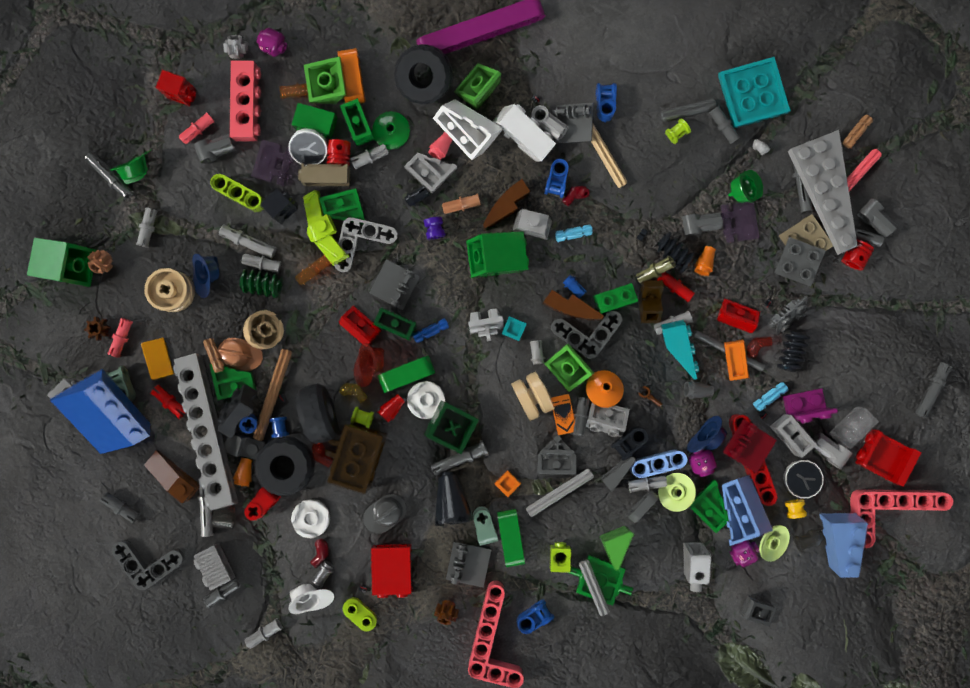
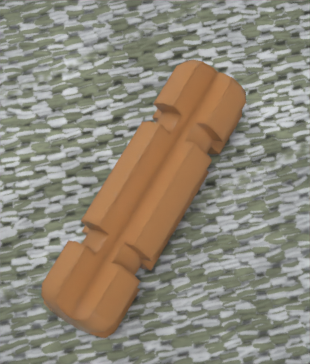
(857, 131)
(213, 355)

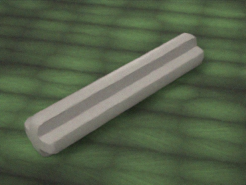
(594, 587)

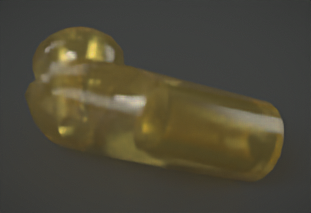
(353, 389)

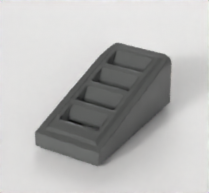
(615, 475)

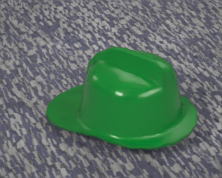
(133, 170)
(747, 187)

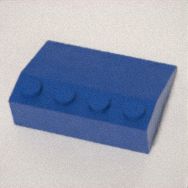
(102, 413)

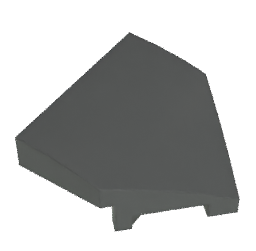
(556, 459)

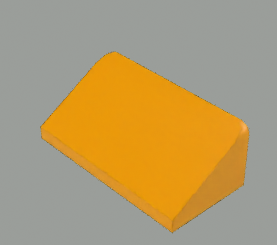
(157, 358)

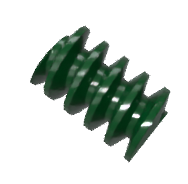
(260, 284)

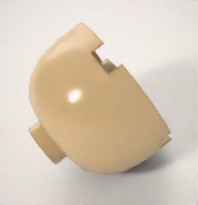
(263, 330)

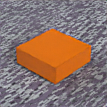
(507, 483)

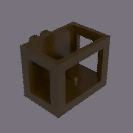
(356, 457)

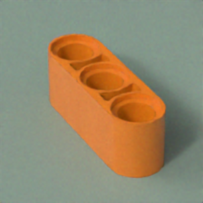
(352, 75)

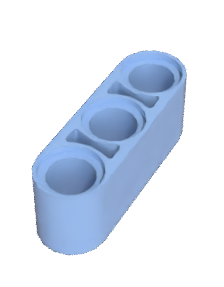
(667, 463)

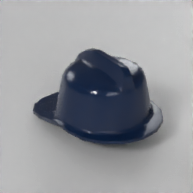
(204, 273)
(709, 436)

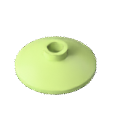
(668, 494)
(774, 543)

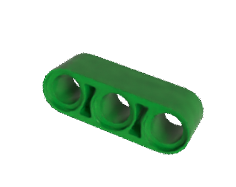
(406, 374)
(511, 538)

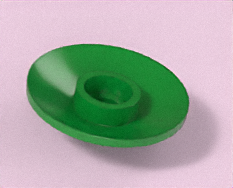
(395, 138)

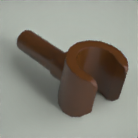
(650, 397)

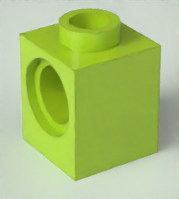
(565, 564)

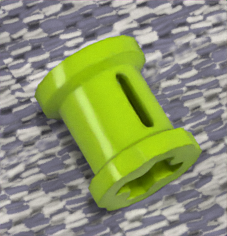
(678, 131)
(362, 417)

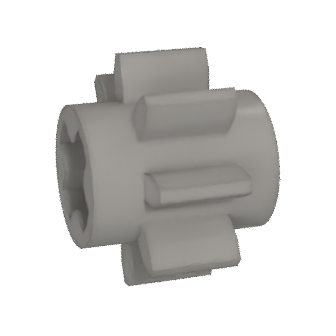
(235, 46)

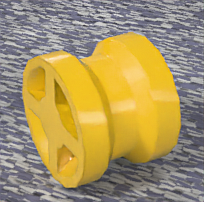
(795, 508)

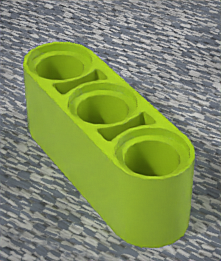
(231, 187)

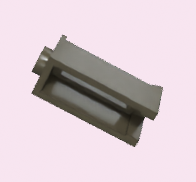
(324, 175)

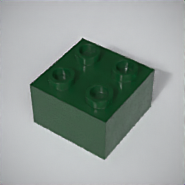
(451, 427)

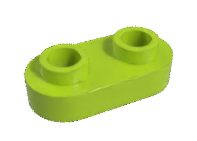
(362, 612)

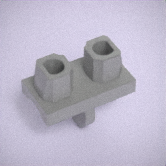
(486, 326)

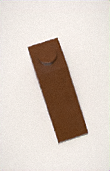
(172, 477)

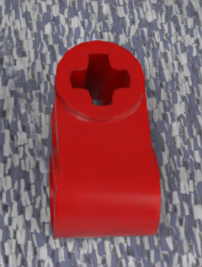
(263, 501)

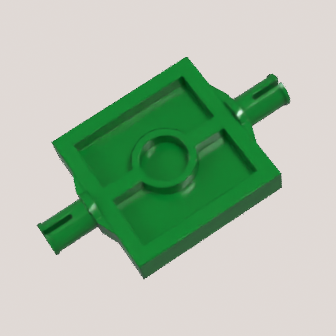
(608, 578)

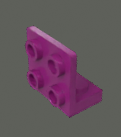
(807, 405)

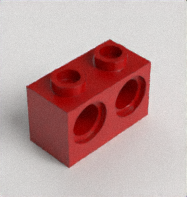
(176, 88)

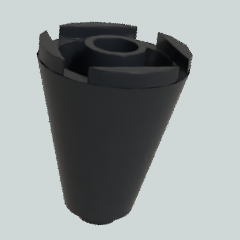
(451, 501)

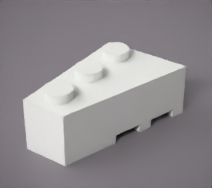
(467, 128)
(525, 132)

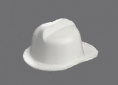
(308, 598)

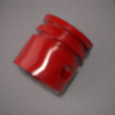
(338, 156)
(858, 256)

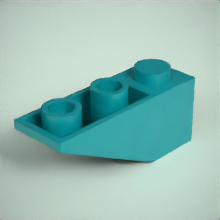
(676, 339)

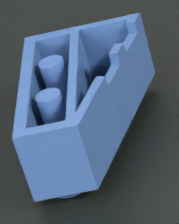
(744, 510)
(845, 542)

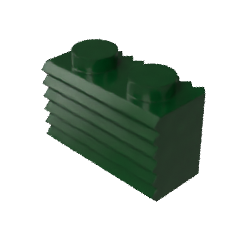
(395, 324)

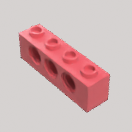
(239, 73)

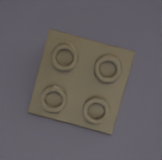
(809, 232)

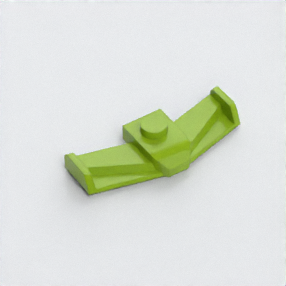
(321, 229)

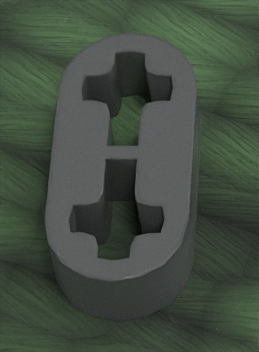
(642, 506)

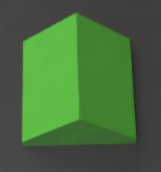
(325, 81)
(478, 85)
(568, 367)
(616, 544)

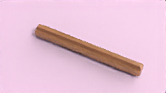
(272, 394)

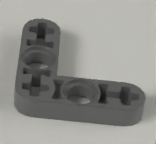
(592, 340)
(142, 570)

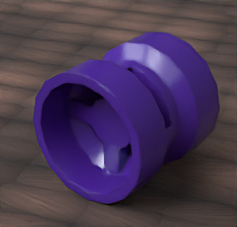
(434, 228)

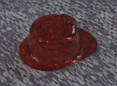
(369, 362)

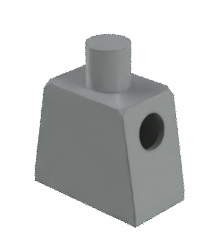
(532, 223)
(696, 565)

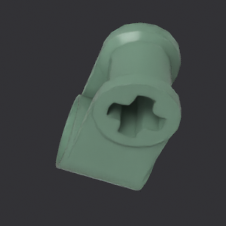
(122, 380)
(484, 528)

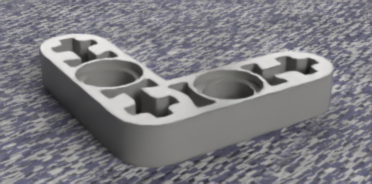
(353, 236)

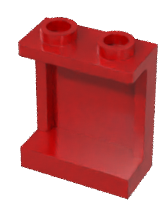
(887, 457)
(391, 570)

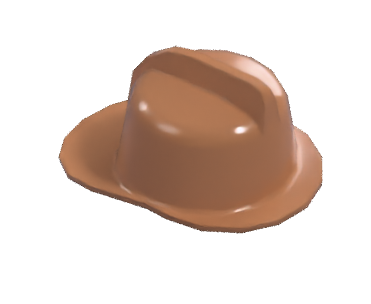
(239, 354)

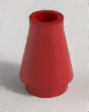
(390, 409)

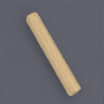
(607, 158)

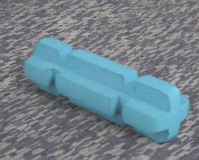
(573, 233)
(770, 396)

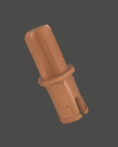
(461, 204)

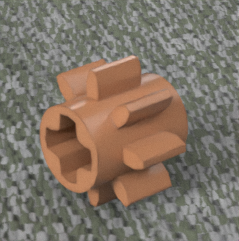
(100, 261)

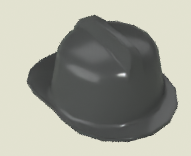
(384, 513)

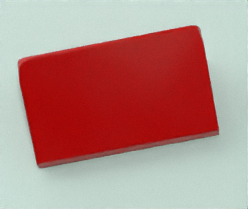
(738, 316)
(359, 326)

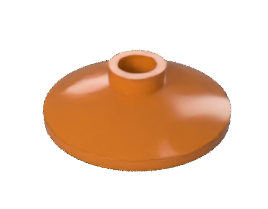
(597, 393)

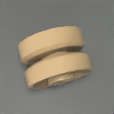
(169, 290)
(532, 396)

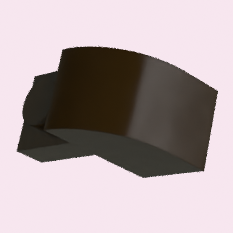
(650, 301)

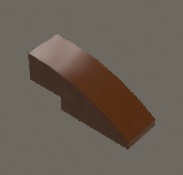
(506, 204)
(572, 307)

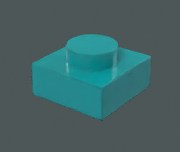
(513, 328)

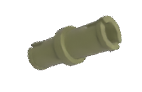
(656, 270)

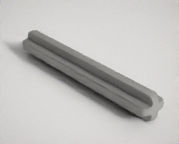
(559, 492)

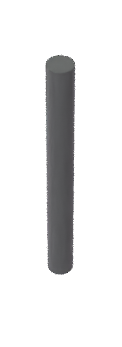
(720, 346)

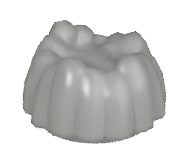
(761, 147)

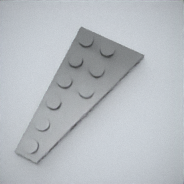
(825, 180)

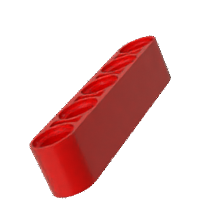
(766, 483)

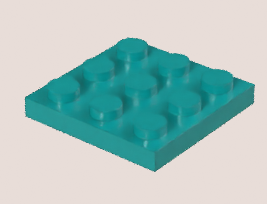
(753, 92)

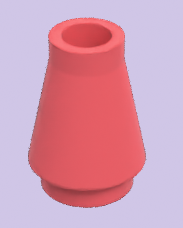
(440, 146)

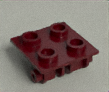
(749, 446)

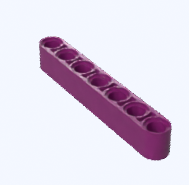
(485, 26)

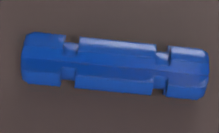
(430, 330)

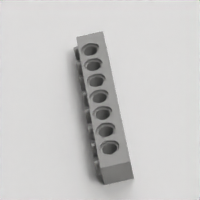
(209, 419)

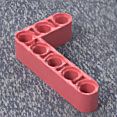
(891, 502)
(486, 639)

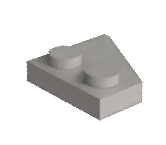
(429, 171)

